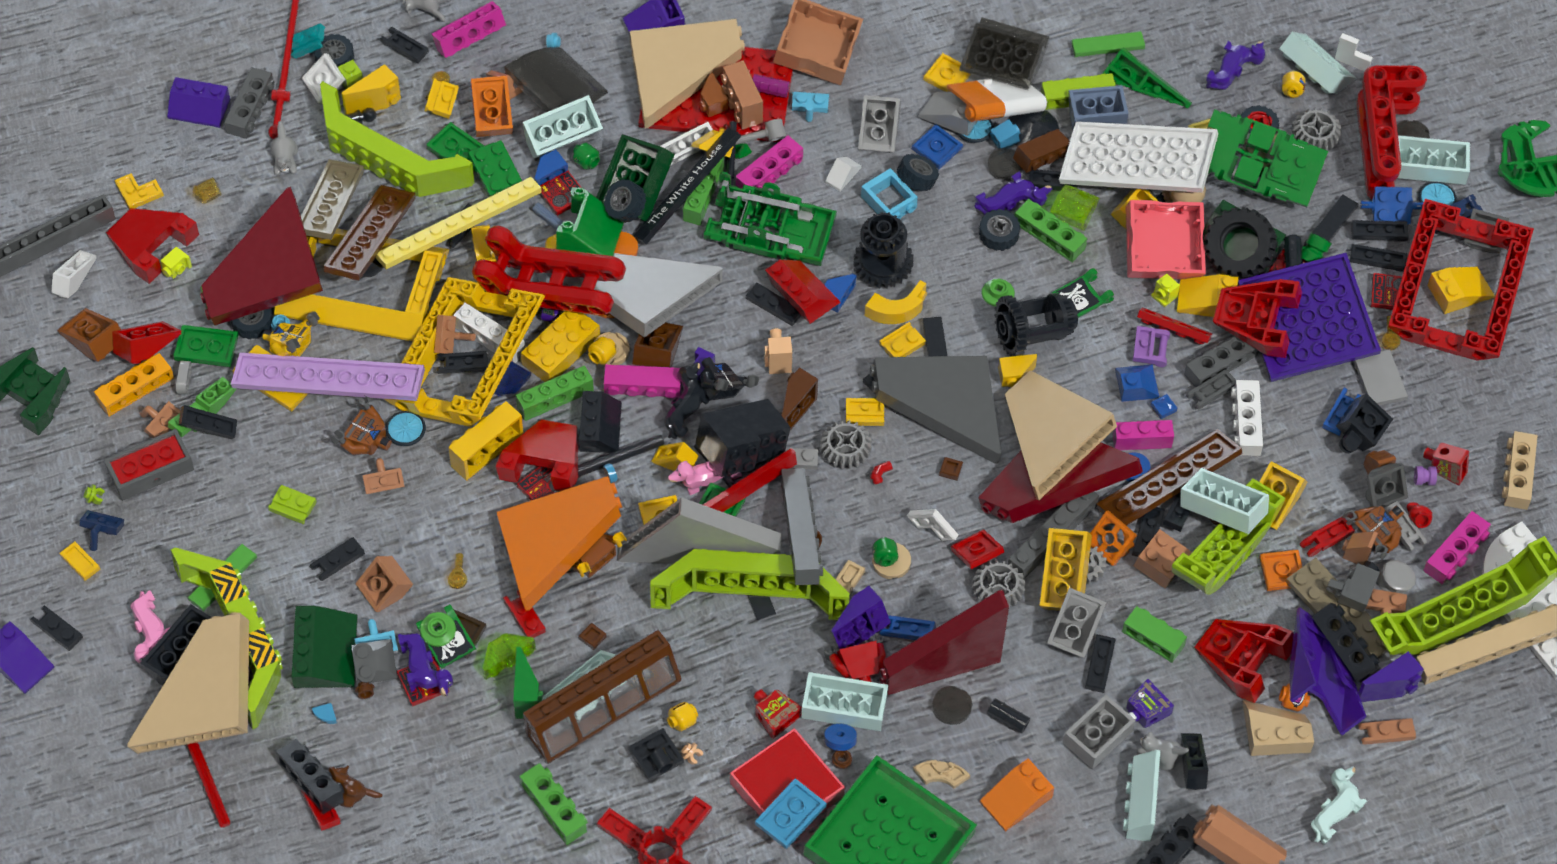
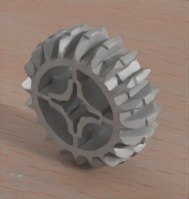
(1317, 128)
(846, 451)
(999, 577)

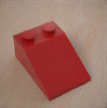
(143, 341)

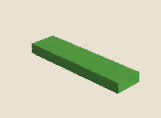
(1107, 44)
(240, 559)

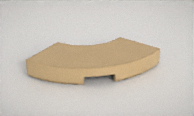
(941, 771)

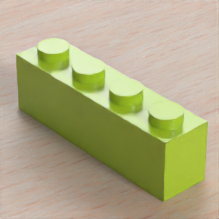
(1057, 91)

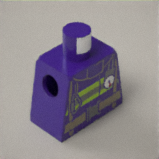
(1149, 705)

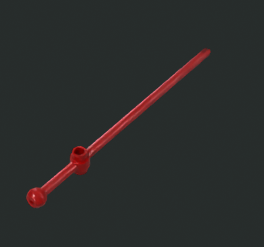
(281, 94)

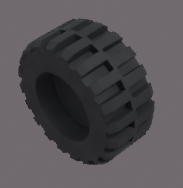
(1230, 221)

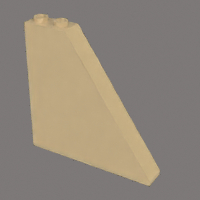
(677, 61)
(1054, 428)
(204, 692)

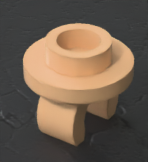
(688, 752)

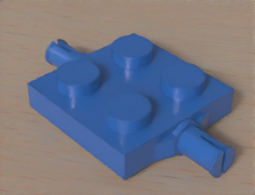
(1392, 204)

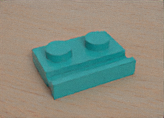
(308, 40)

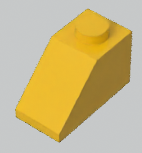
(708, 140)
(1014, 368)
(672, 455)

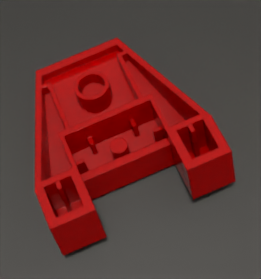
(143, 231)
(1252, 313)
(543, 445)
(1239, 649)

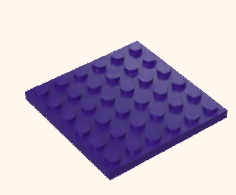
(1329, 322)

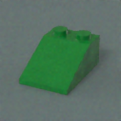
(525, 686)

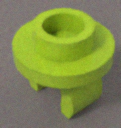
(90, 494)

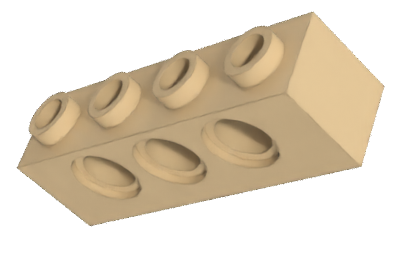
(1519, 496)

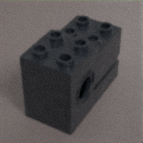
(742, 436)

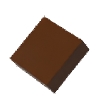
(951, 468)
(592, 636)

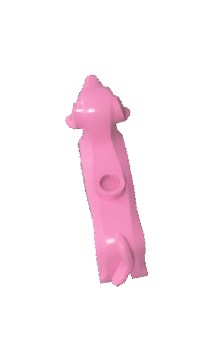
(697, 475)
(146, 623)

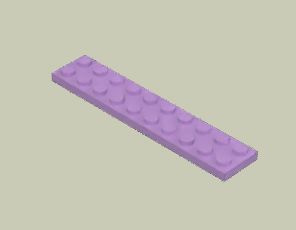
(328, 376)

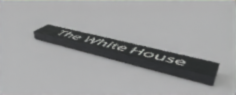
(687, 186)

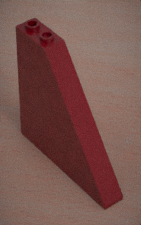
(265, 267)
(1013, 497)
(956, 647)

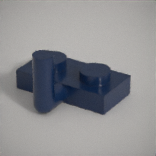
(100, 522)

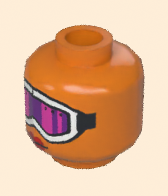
(1298, 705)

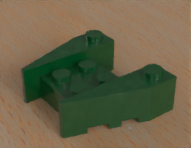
(33, 388)

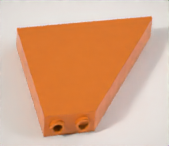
(555, 532)

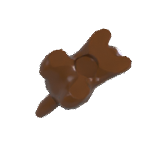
(353, 788)

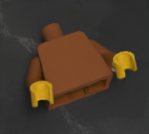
(599, 554)

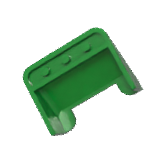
(593, 230)

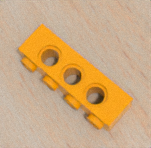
(131, 392)

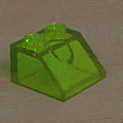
(1074, 206)

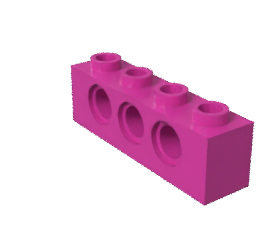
(468, 29)
(779, 158)
(1471, 525)

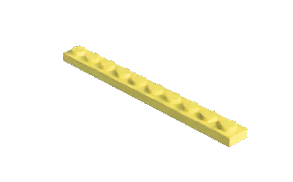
(458, 223)

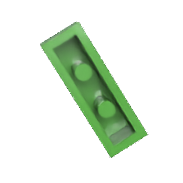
(1154, 634)

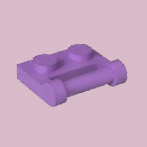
(1145, 344)

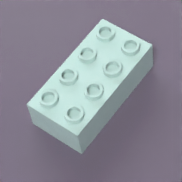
(1434, 160)
(1224, 500)
(844, 701)

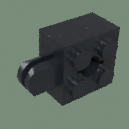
(1362, 424)

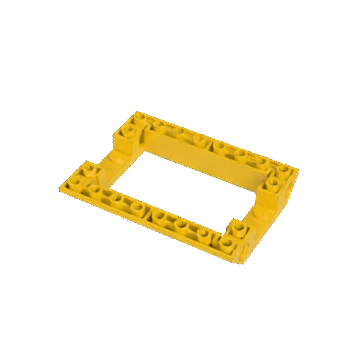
(454, 293)
(368, 317)

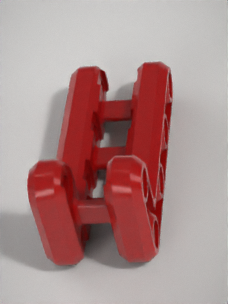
(1385, 93)
(547, 260)

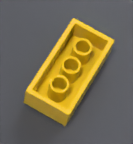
(560, 345)
(485, 440)
(1064, 566)

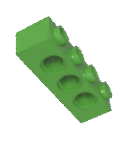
(700, 198)
(1052, 238)
(554, 393)
(567, 829)

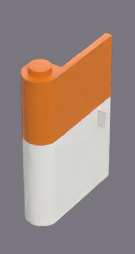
(993, 99)

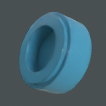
(610, 472)

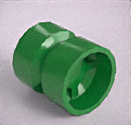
(1315, 248)

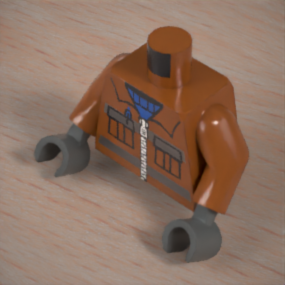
(364, 433)
(1380, 521)

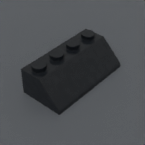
(171, 646)

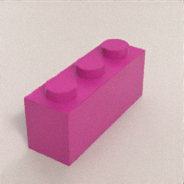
(1143, 435)

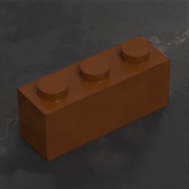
(1041, 150)

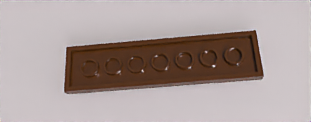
(369, 232)
(1169, 477)

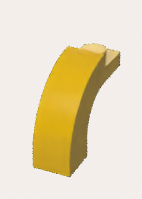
(481, 249)
(896, 311)

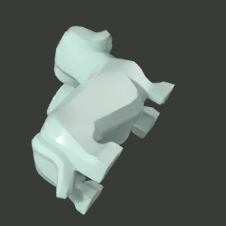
(1339, 808)

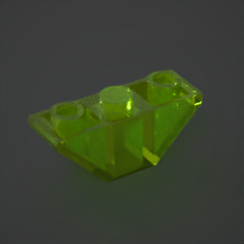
(502, 653)

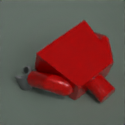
(859, 660)

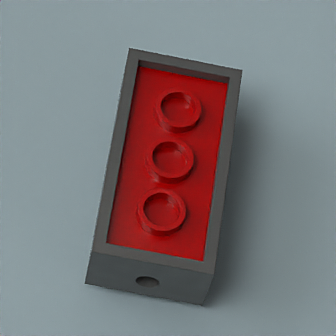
(149, 464)

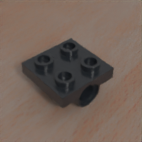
(656, 754)

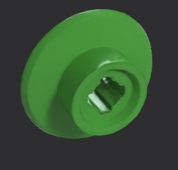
(990, 293)
(443, 635)

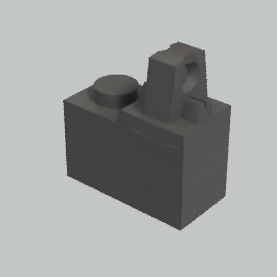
(1356, 589)

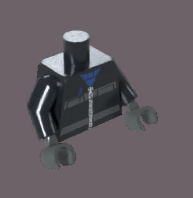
(721, 381)

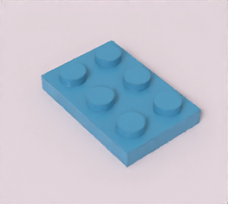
(790, 813)

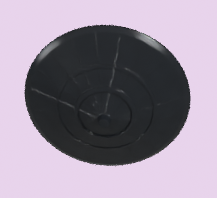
(1034, 125)

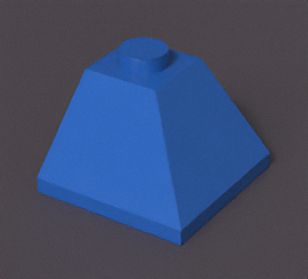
(1137, 383)

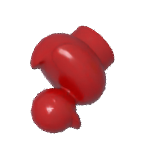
(1419, 514)

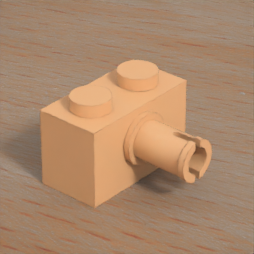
(778, 353)

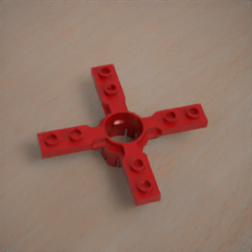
(679, 831)

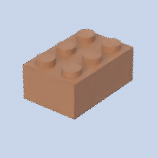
(742, 95)

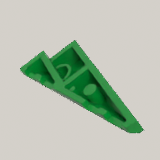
(1135, 75)

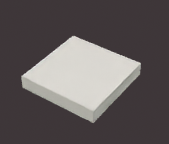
(325, 71)

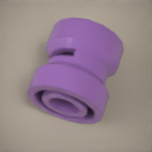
(1422, 475)

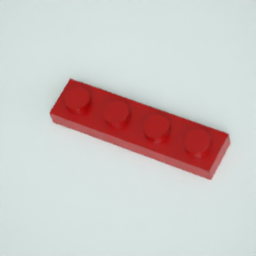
(1181, 328)

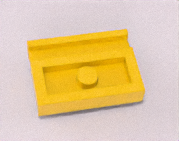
(441, 98)
(902, 341)
(865, 411)

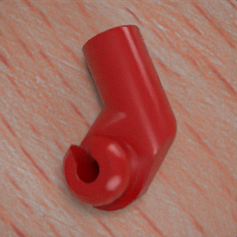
(878, 471)

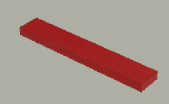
(753, 481)

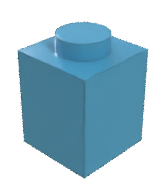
(1005, 134)

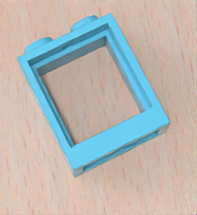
(883, 181)

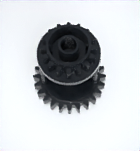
(883, 239)
(1014, 327)

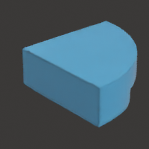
(325, 713)

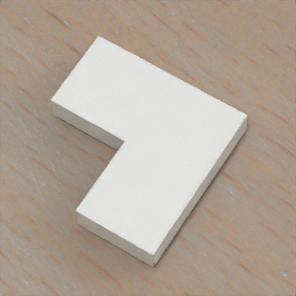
(1347, 53)
(933, 519)

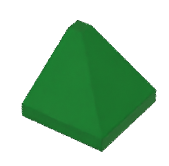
(741, 151)

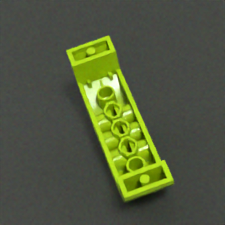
(1225, 549)

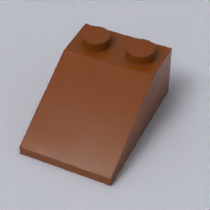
(90, 333)

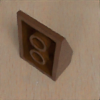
(658, 347)
(800, 396)

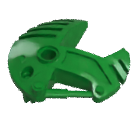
(1526, 171)

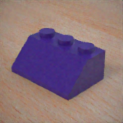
(198, 102)

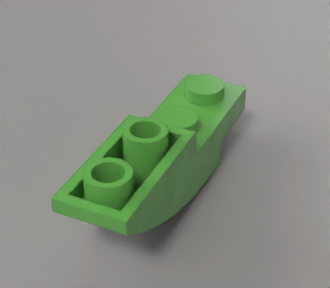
(209, 400)

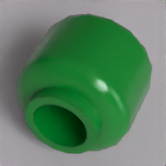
(586, 156)
(885, 551)

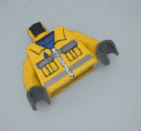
(291, 338)

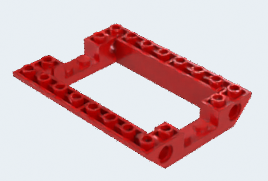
(1503, 234)

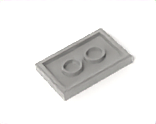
(1381, 378)

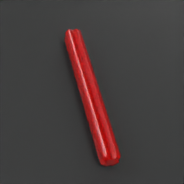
(209, 784)

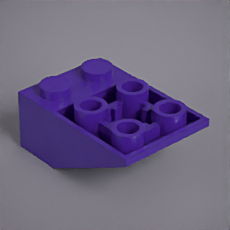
(655, 15)
(860, 619)

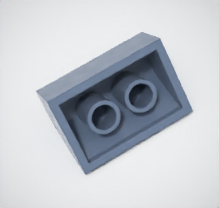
(1098, 105)

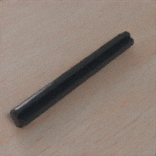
(619, 455)

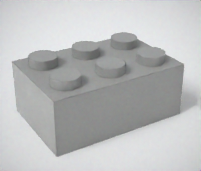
(1099, 731)

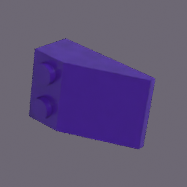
(20, 659)
(1393, 680)

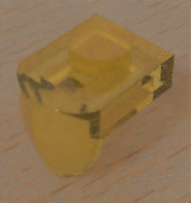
(206, 191)

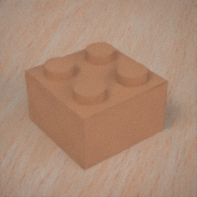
(1158, 558)

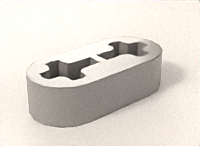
(183, 377)

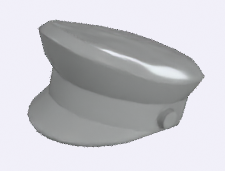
(1396, 577)

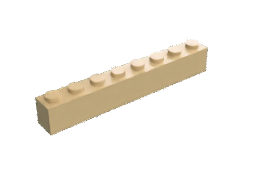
(1488, 645)

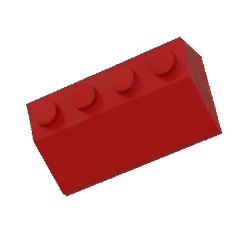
(801, 289)

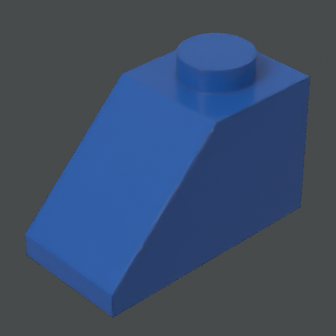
(550, 166)
(841, 288)

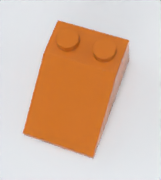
(491, 106)
(1017, 795)

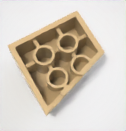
(1276, 730)

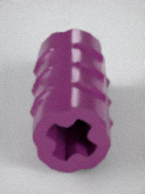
(771, 85)

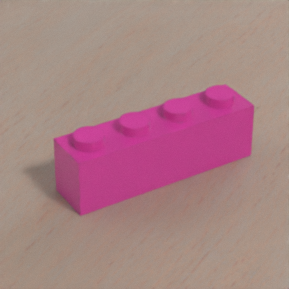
(641, 381)

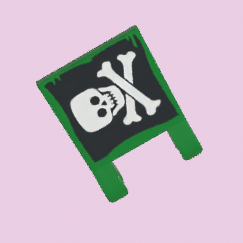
(1083, 294)
(457, 648)

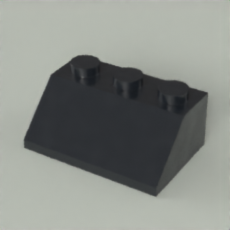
(600, 422)

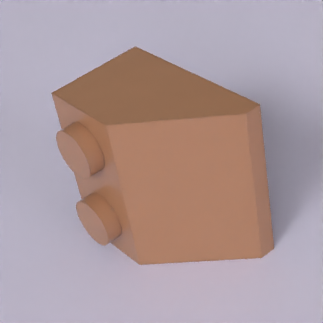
(383, 582)

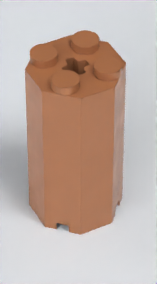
(1235, 840)

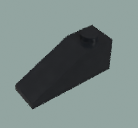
(1194, 761)

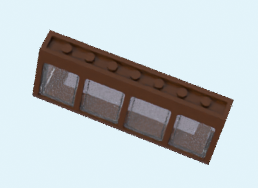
(602, 697)

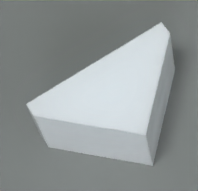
(842, 172)

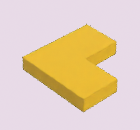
(138, 195)

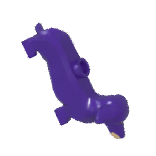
(1232, 64)
(1011, 194)
(419, 666)

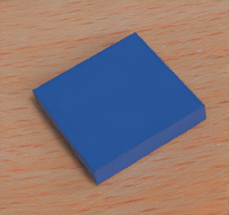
(937, 146)

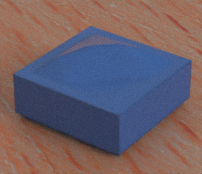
(1164, 406)

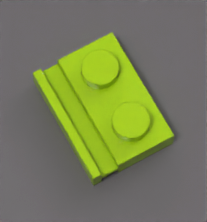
(292, 504)

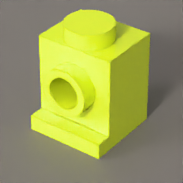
(175, 263)
(1165, 290)

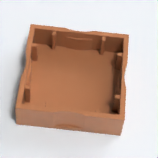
(818, 41)

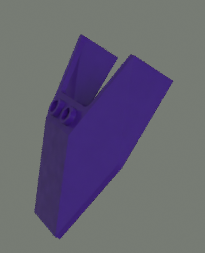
(1321, 672)

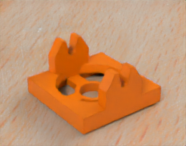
(1123, 550)

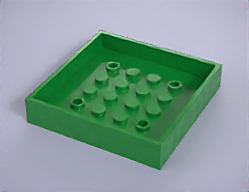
(889, 830)

